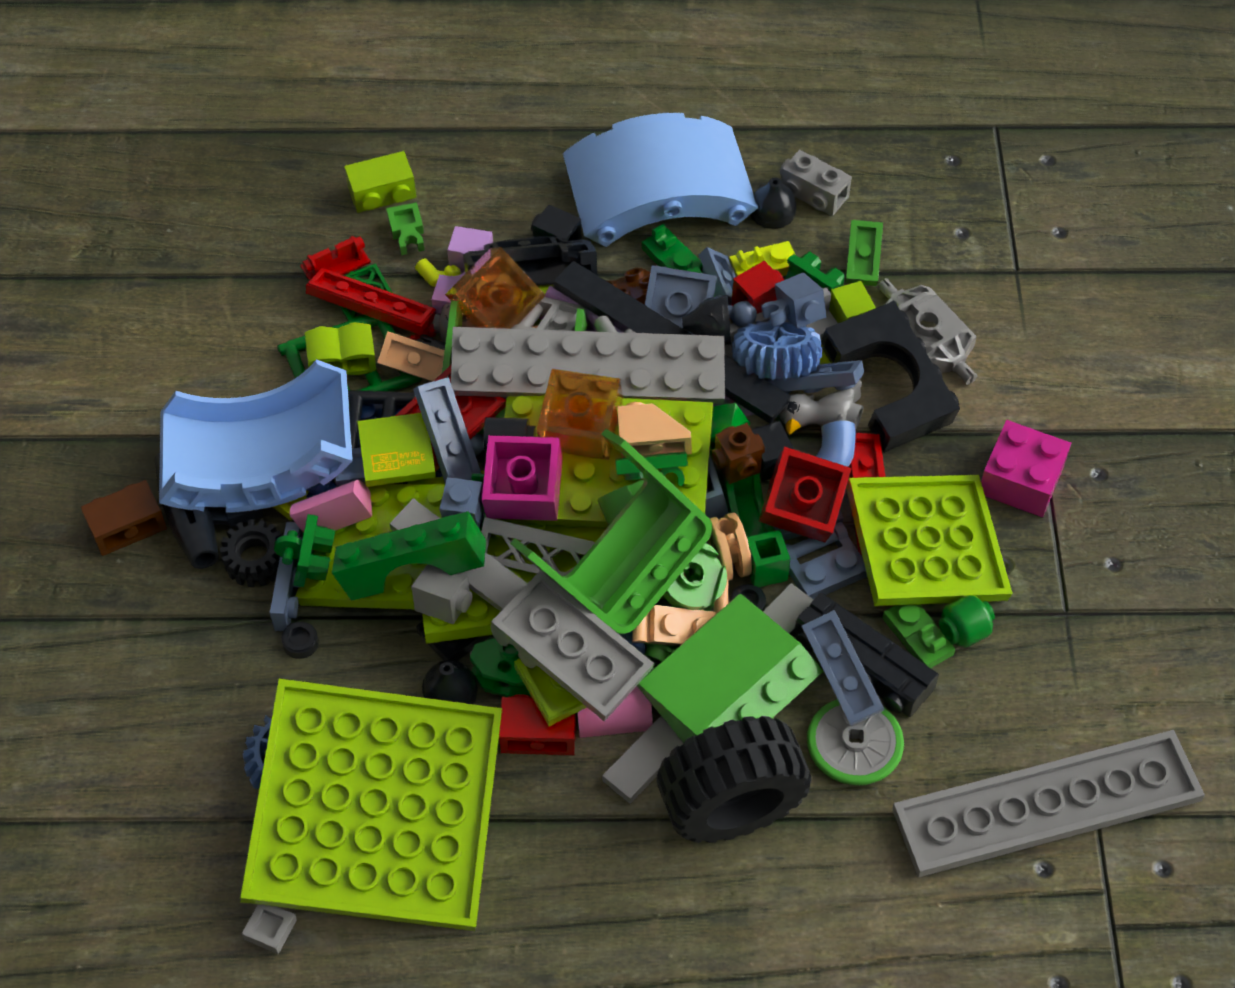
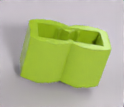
(343, 347)

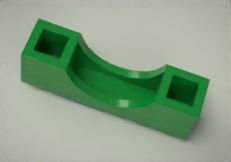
(446, 543)
(765, 543)

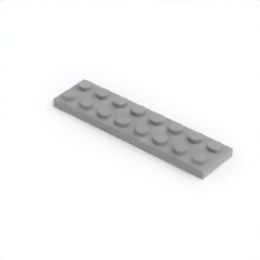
(649, 365)
(1046, 803)

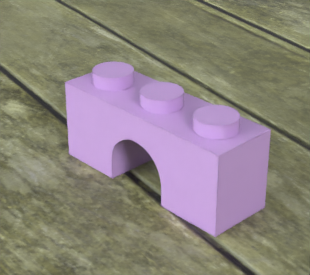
(461, 242)

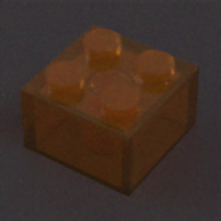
(495, 292)
(579, 410)

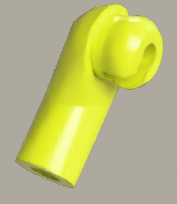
(431, 274)

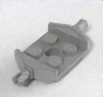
(948, 341)

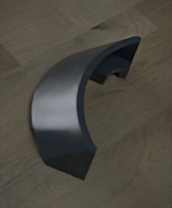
(542, 256)

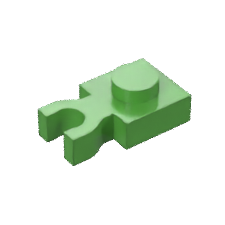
(406, 226)

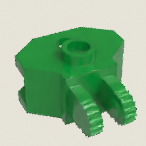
(496, 664)

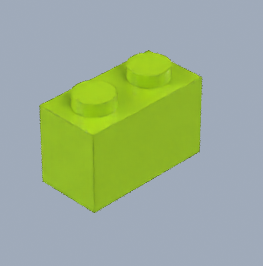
(380, 181)

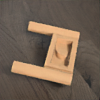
(674, 625)

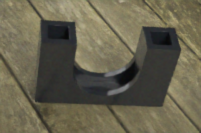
(888, 335)

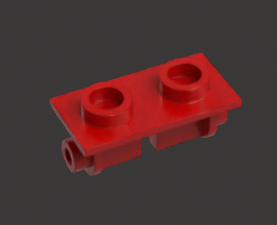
(342, 260)

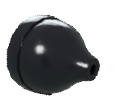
(775, 205)
(710, 318)
(450, 682)

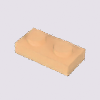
(411, 357)

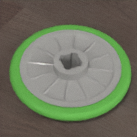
(854, 762)

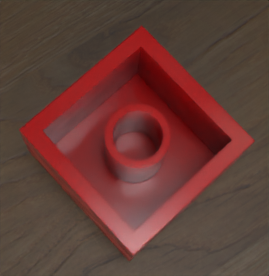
(805, 494)

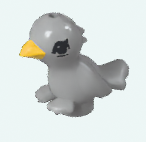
(833, 407)

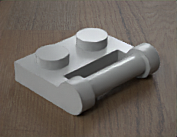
(559, 316)

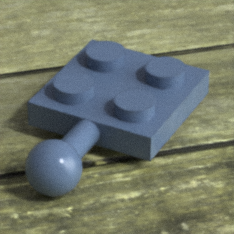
(679, 292)

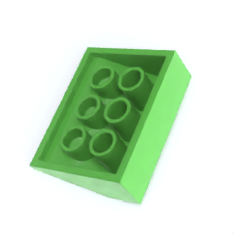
(729, 671)

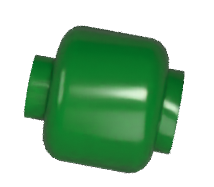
(967, 621)

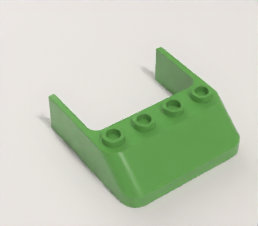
(637, 551)

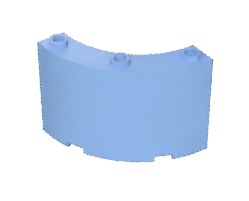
(657, 172)
(256, 446)

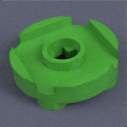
(705, 591)

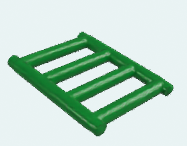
(291, 348)

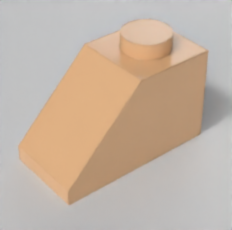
(652, 430)

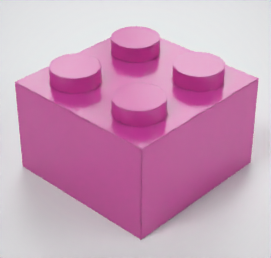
(1024, 468)
(522, 478)

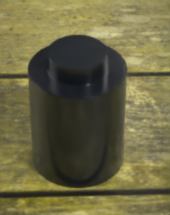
(507, 427)

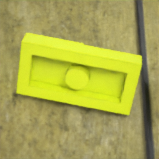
(774, 255)

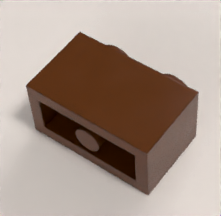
(123, 517)

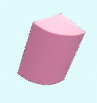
(335, 507)
(630, 716)

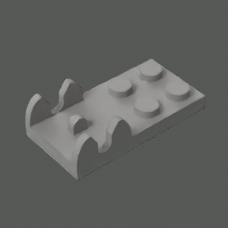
(570, 645)

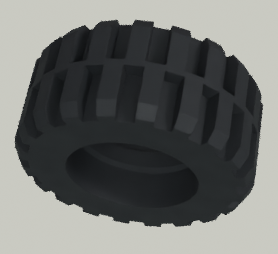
(733, 779)

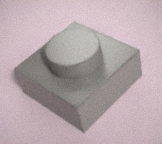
(269, 927)

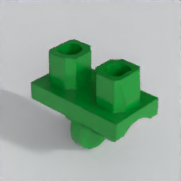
(810, 266)
(314, 538)

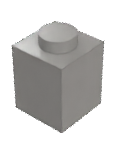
(441, 594)

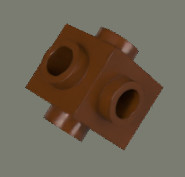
(738, 452)

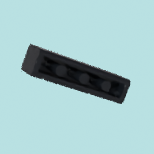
(893, 672)

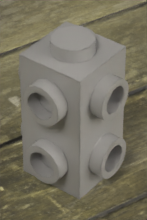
(816, 182)

